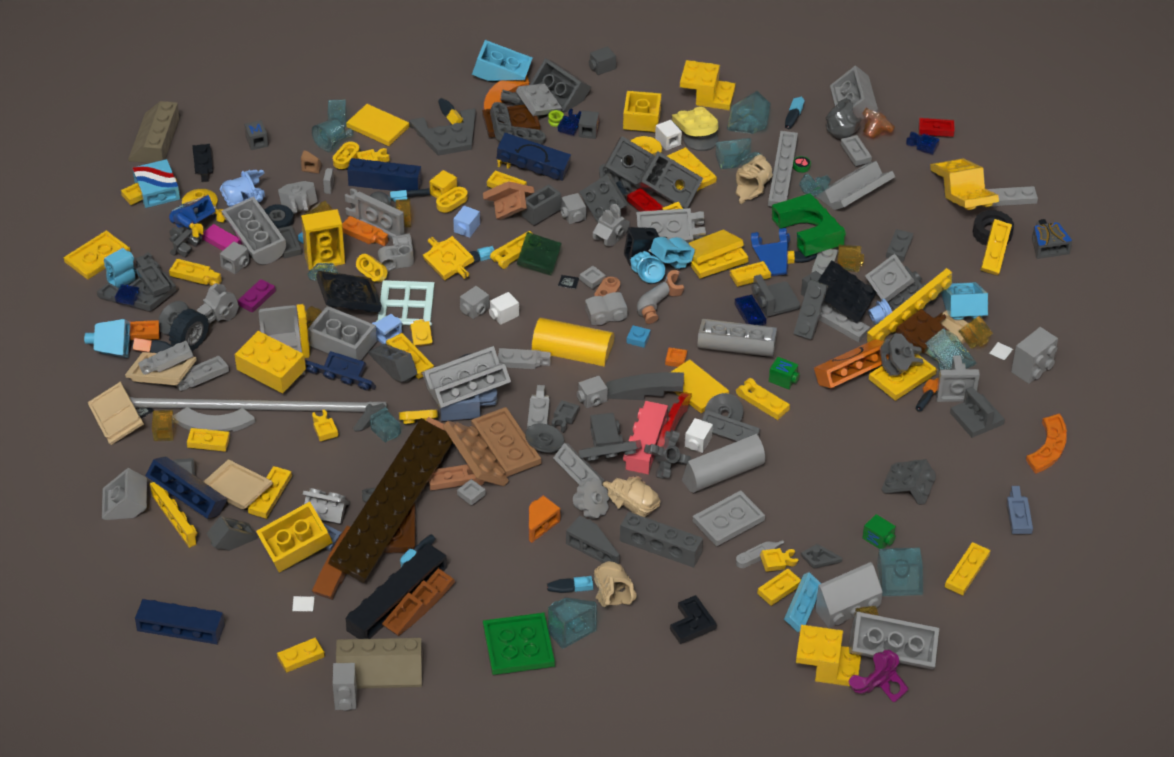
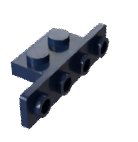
(343, 368)

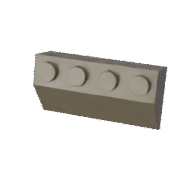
(155, 133)
(383, 661)

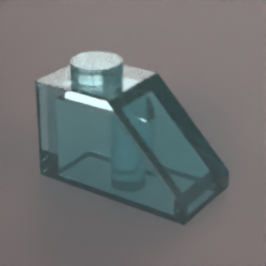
(732, 152)

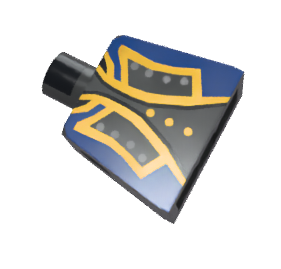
(1050, 240)

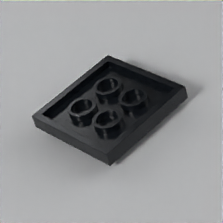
(348, 291)
(846, 291)

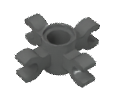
(661, 454)

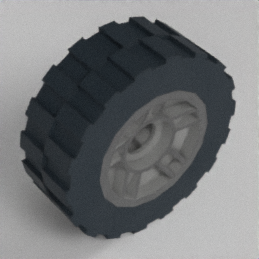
(189, 327)

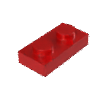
(936, 127)
(643, 201)

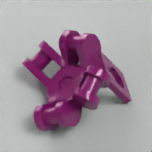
(885, 671)

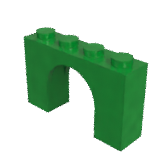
(807, 209)

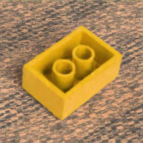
(323, 238)
(270, 361)
(294, 537)

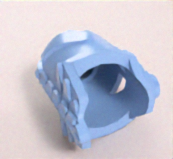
(242, 188)

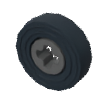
(282, 211)

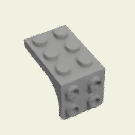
(281, 325)

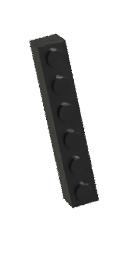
(373, 611)

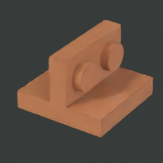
(508, 198)

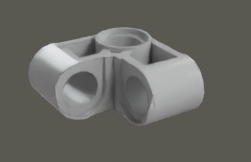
(399, 254)

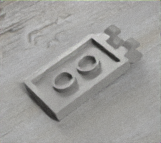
(375, 213)
(673, 223)

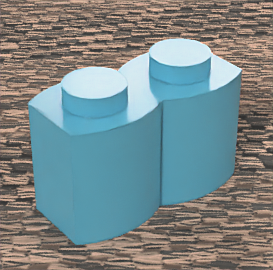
(672, 250)
(120, 268)

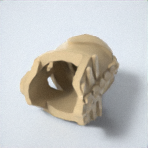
(752, 178)
(633, 495)
(610, 579)

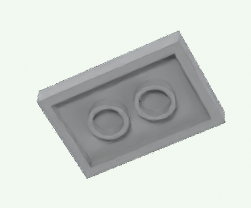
(728, 518)

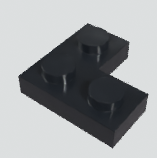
(696, 620)

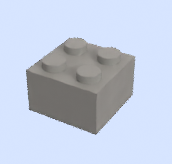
(1034, 355)

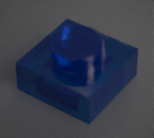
(127, 294)

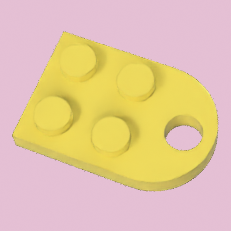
(696, 122)

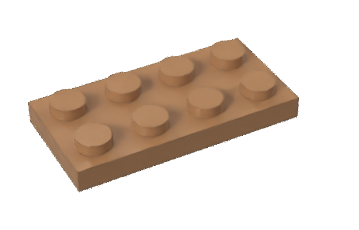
(506, 441)
(476, 453)

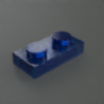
(750, 310)

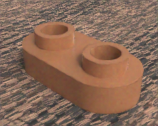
(607, 286)

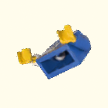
(193, 212)

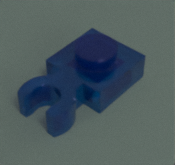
(570, 123)
(925, 143)

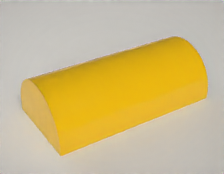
(573, 341)

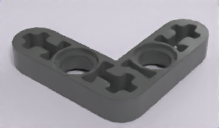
(500, 128)

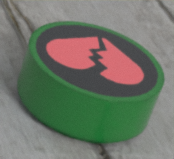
(801, 164)

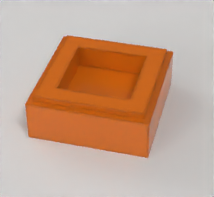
(675, 357)

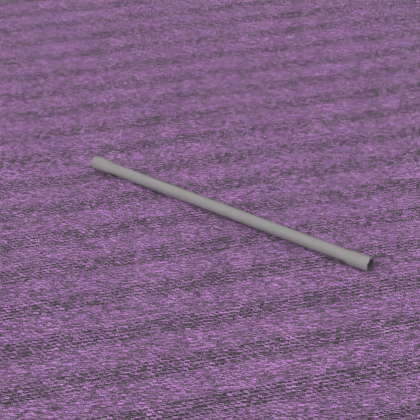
(252, 404)

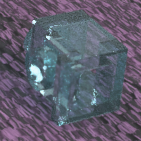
(385, 425)

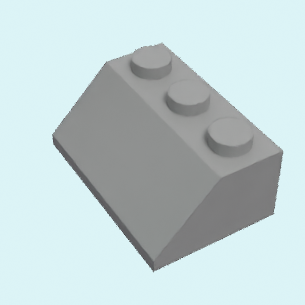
(856, 87)
(846, 592)

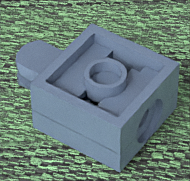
(469, 407)

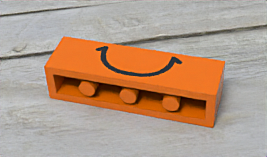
(849, 364)

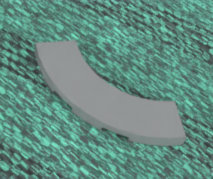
(233, 421)

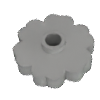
(591, 498)

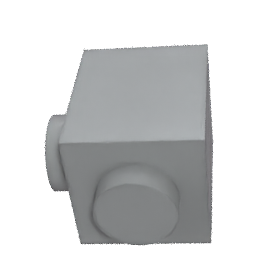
(573, 208)
(234, 257)
(474, 302)
(592, 392)

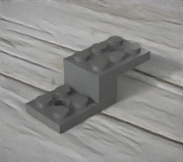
(653, 172)

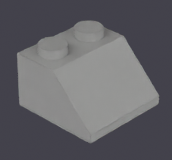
(124, 496)

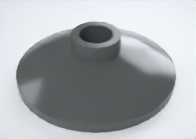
(700, 143)
(169, 314)
(726, 402)
(544, 437)

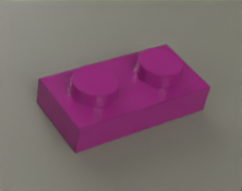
(256, 295)

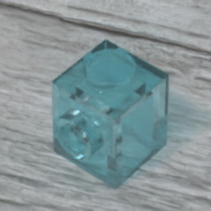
(338, 110)

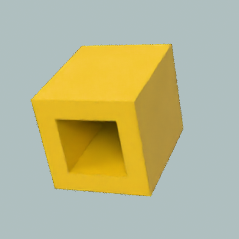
(442, 183)

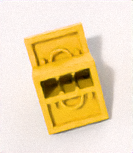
(705, 79)
(823, 649)

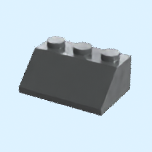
(562, 84)

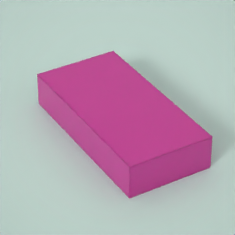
(219, 237)

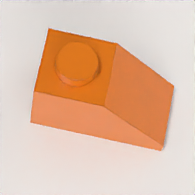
(542, 517)

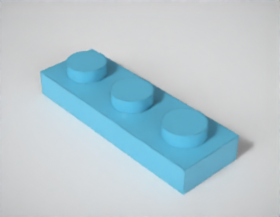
(802, 602)

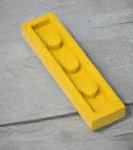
(177, 518)

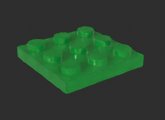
(518, 643)

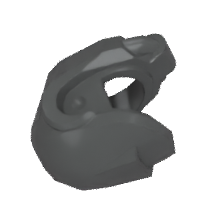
(841, 120)

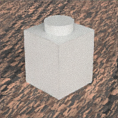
(668, 135)
(504, 308)
(698, 435)

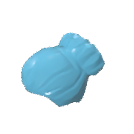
(648, 267)

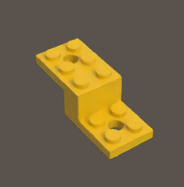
(964, 183)

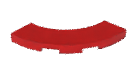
(674, 415)

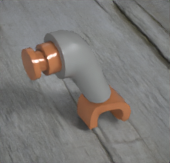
(648, 302)

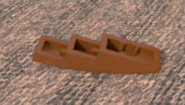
(330, 576)
(418, 603)

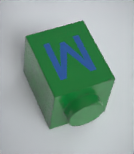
(783, 373)
(879, 532)

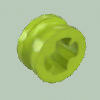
(555, 114)

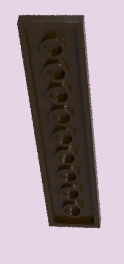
(391, 501)

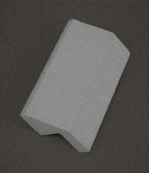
(854, 185)
(465, 377)

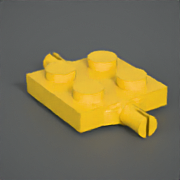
(448, 257)

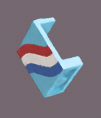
(156, 183)

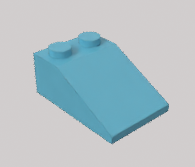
(501, 63)
(965, 300)

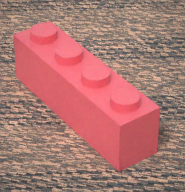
(648, 430)

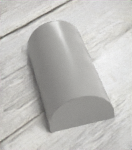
(255, 230)
(737, 337)
(724, 463)
(911, 641)

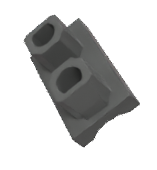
(181, 239)

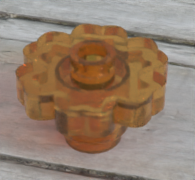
(876, 123)

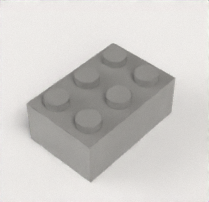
(341, 334)

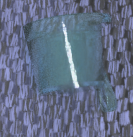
(329, 133)

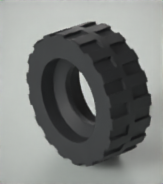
(986, 218)

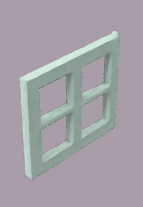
(407, 285)

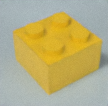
(642, 111)

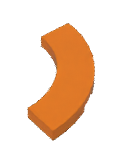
(495, 92)
(1053, 447)

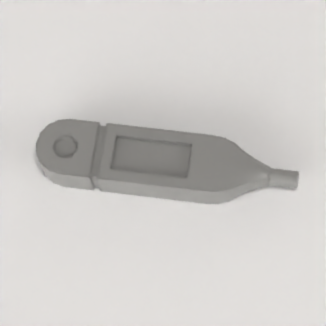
(753, 555)

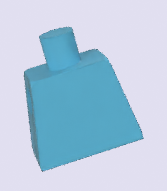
(110, 338)

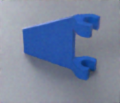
(773, 254)

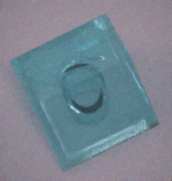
(749, 114)
(945, 346)
(900, 571)
(571, 620)

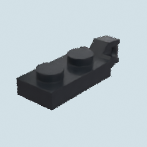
(202, 160)

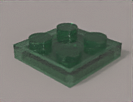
(539, 253)

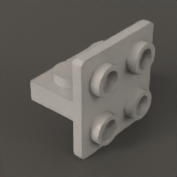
(328, 507)

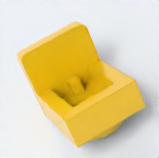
(421, 333)

